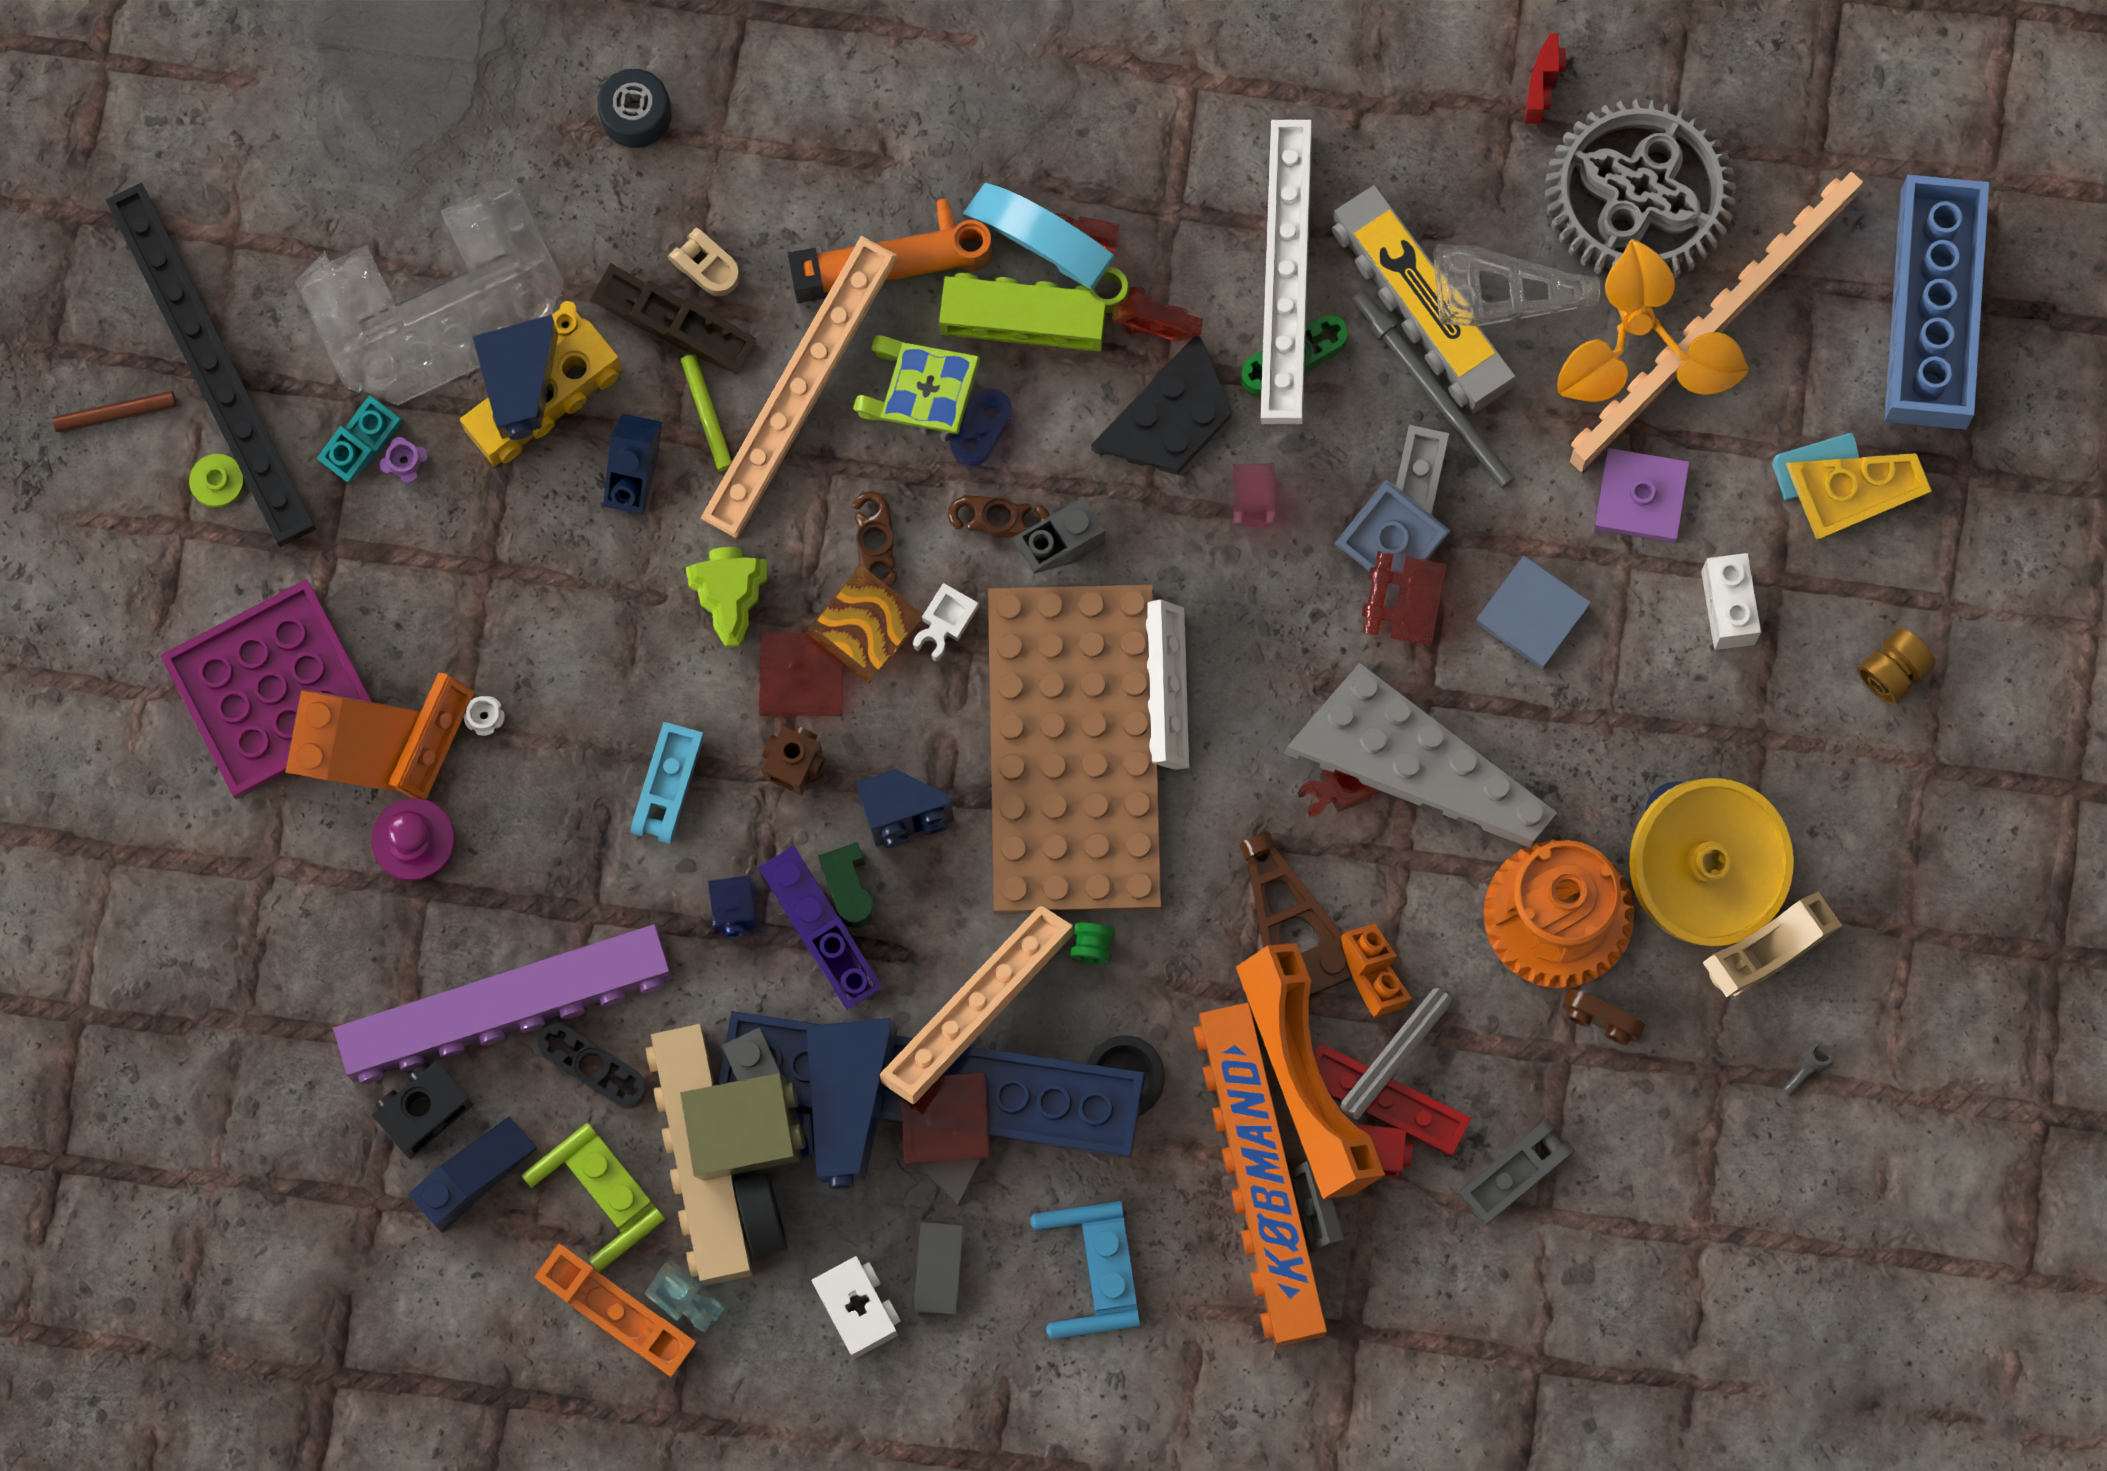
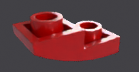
(1545, 74)

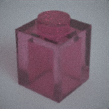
(1253, 494)

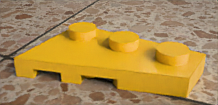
(1854, 489)

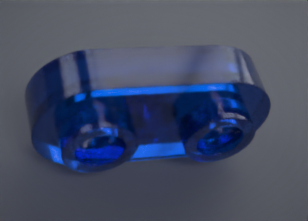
(980, 429)

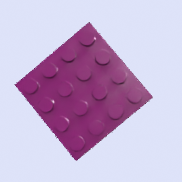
(248, 681)

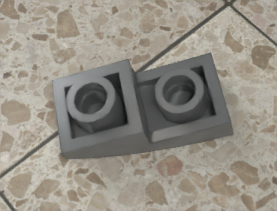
(938, 1267)

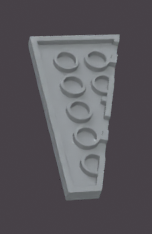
(1408, 754)

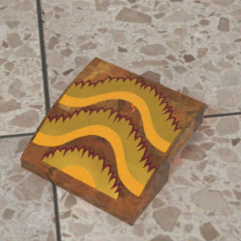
(864, 623)

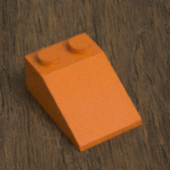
(348, 739)

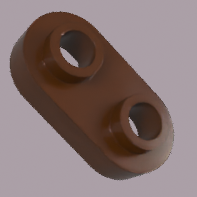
(1586, 1009)

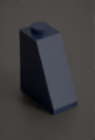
(518, 373)

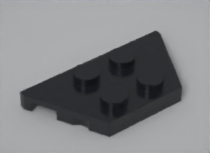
(1171, 415)

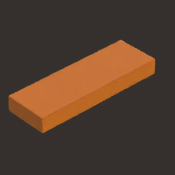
(431, 737)

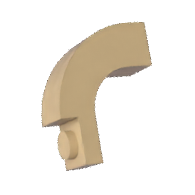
(1772, 946)

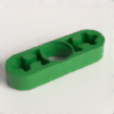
(1324, 348)

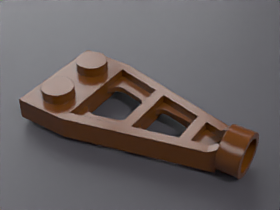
(1327, 960)

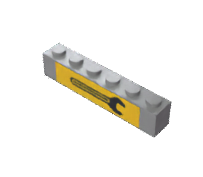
(1409, 286)

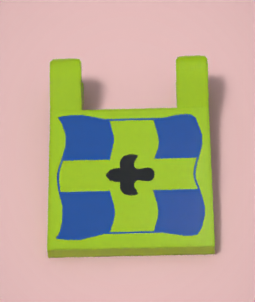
(926, 388)

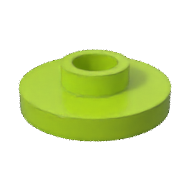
(216, 481)

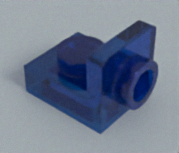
(732, 906)

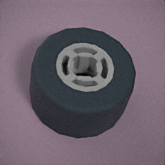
(640, 122)

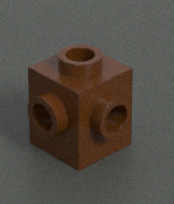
(796, 772)

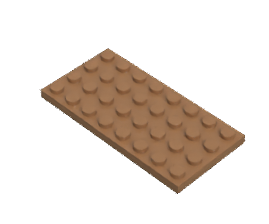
(1072, 750)

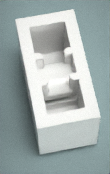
(1730, 601)
(857, 1332)

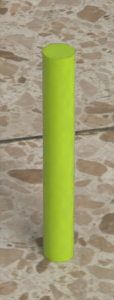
(706, 412)

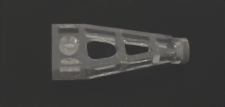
(1460, 289)

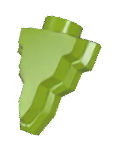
(728, 590)

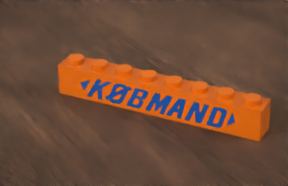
(1261, 1176)

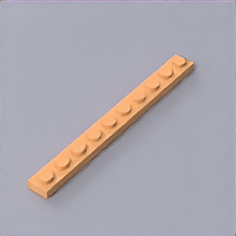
(1726, 308)

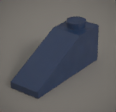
(471, 1173)

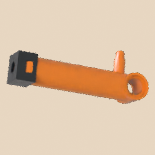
(917, 255)

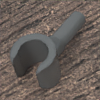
(1811, 1065)

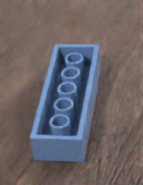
(1937, 302)

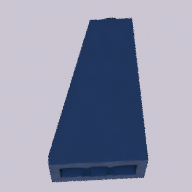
(847, 1094)

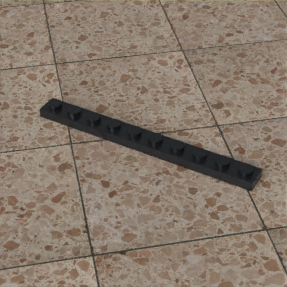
(211, 365)

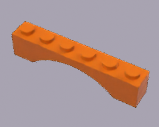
(1279, 998)

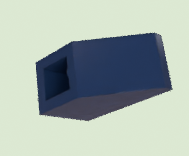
(631, 463)

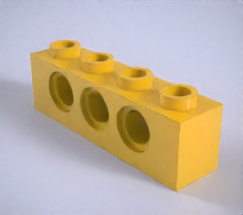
(581, 348)

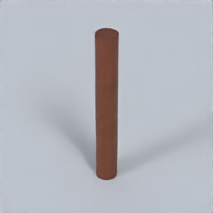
(114, 411)

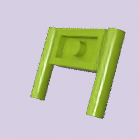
(607, 1184)

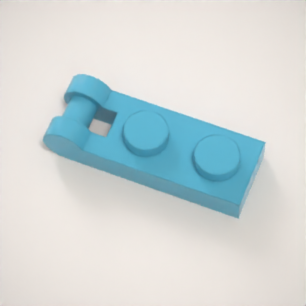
(667, 781)

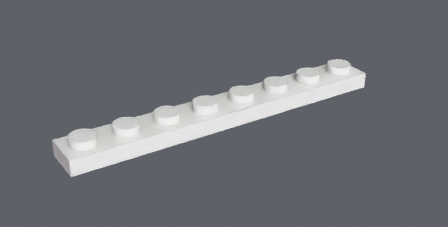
(1286, 272)

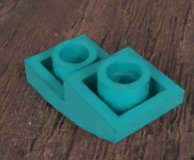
(361, 440)

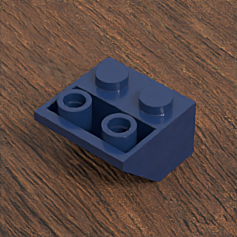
(902, 807)

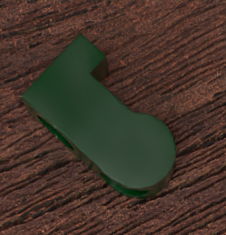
(851, 901)

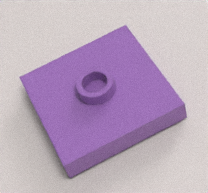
(1641, 495)

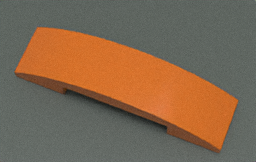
(614, 1310)

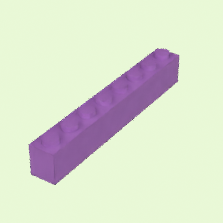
(503, 1004)

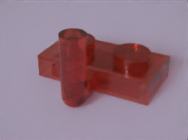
(1143, 315)

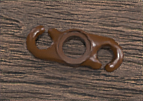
(983, 505)
(880, 522)

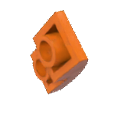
(1369, 963)

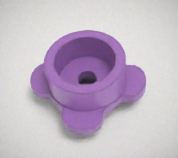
(401, 448)

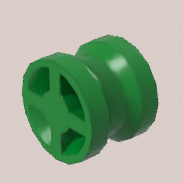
(1092, 943)

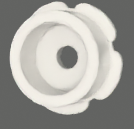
(476, 708)

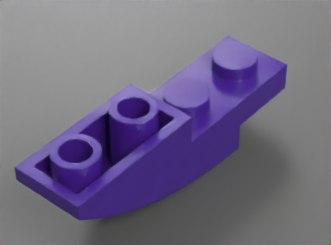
(820, 927)

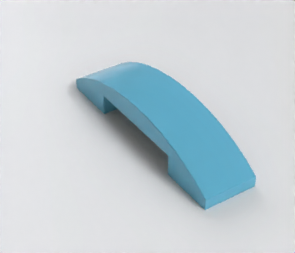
(1041, 233)

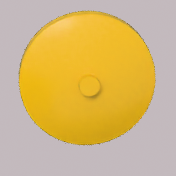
(1711, 861)

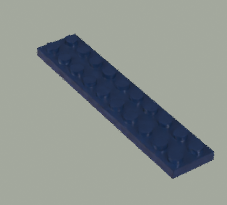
(1026, 1094)

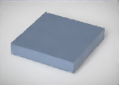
(1391, 525)
(1533, 612)

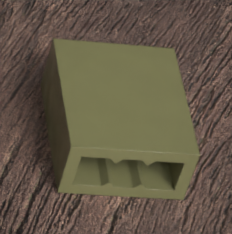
(742, 1126)

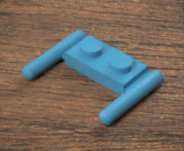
(1107, 1265)

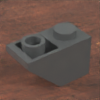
(1061, 537)

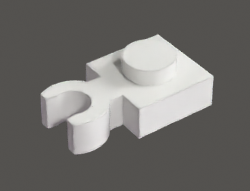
(947, 616)

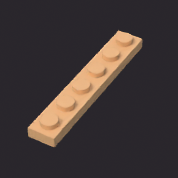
(976, 1004)

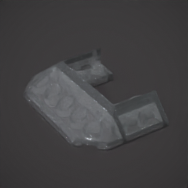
(428, 336)

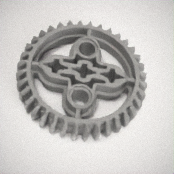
(1624, 181)

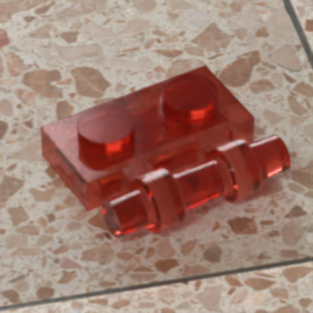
(1417, 599)

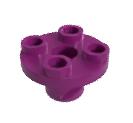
(413, 839)

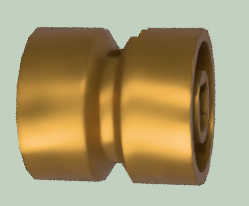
(1901, 661)

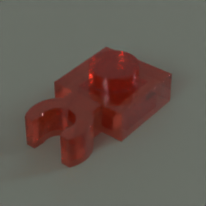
(1101, 231)
(1336, 787)

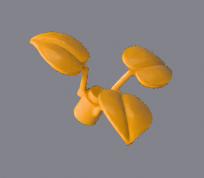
(1633, 287)

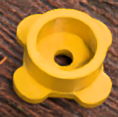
(568, 314)

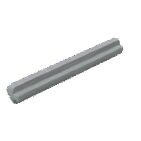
(1395, 1054)

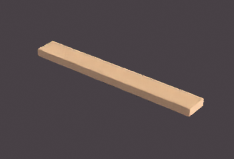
(799, 387)

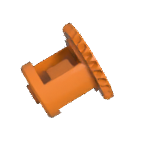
(1558, 914)

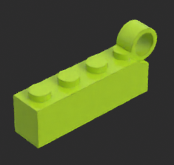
(1027, 313)

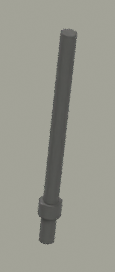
(1385, 329)

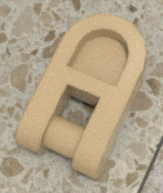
(715, 273)

